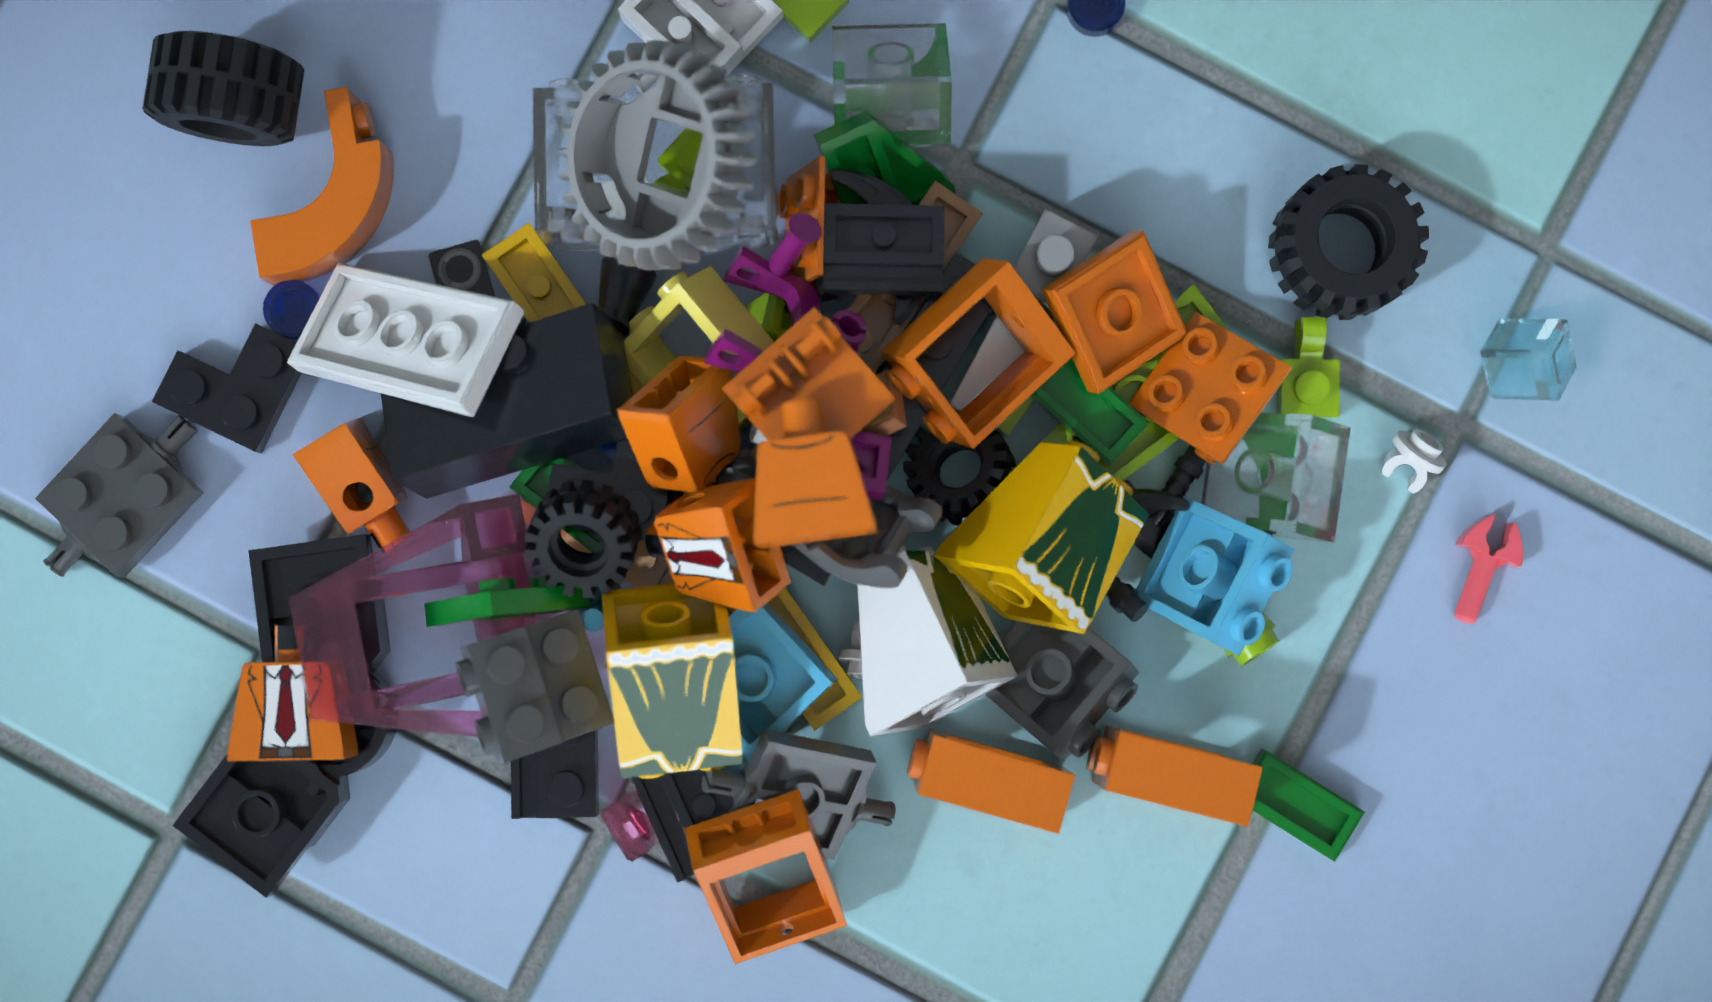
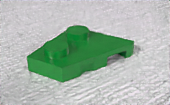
(873, 149)
(502, 600)

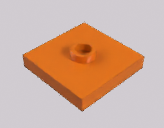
(1115, 311)

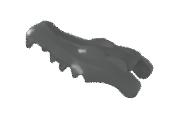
(863, 558)

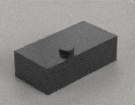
(545, 402)

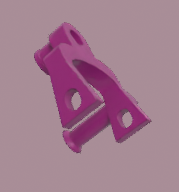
(774, 279)

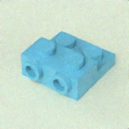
(1215, 576)
(773, 674)

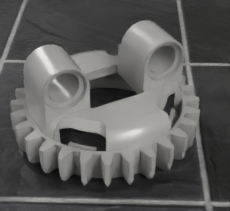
(616, 141)

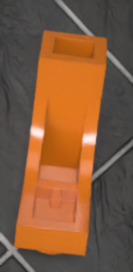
(346, 211)

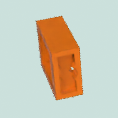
(1025, 319)
(1174, 775)
(991, 780)
(753, 839)

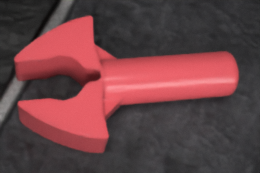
(1485, 564)

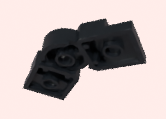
(269, 812)

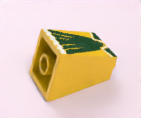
(1047, 538)
(671, 681)

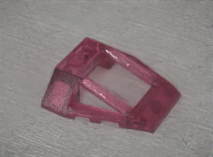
(330, 633)

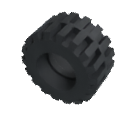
(223, 88)
(1384, 214)

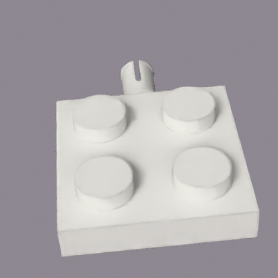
(717, 27)

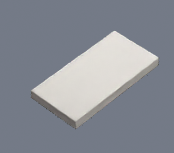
(406, 338)

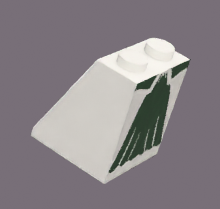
(925, 647)

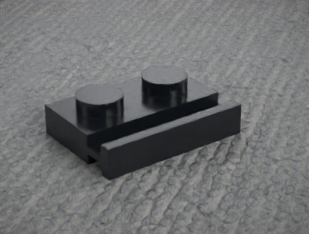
(883, 249)
(557, 781)
(674, 804)

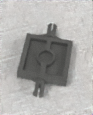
(119, 495)
(826, 773)

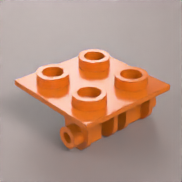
(807, 193)
(809, 364)
(1210, 388)

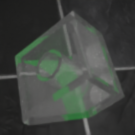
(897, 76)
(1283, 477)

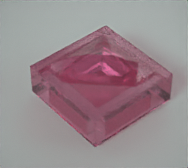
(629, 828)

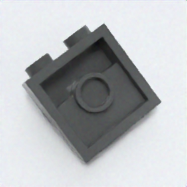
(1063, 685)
(534, 687)

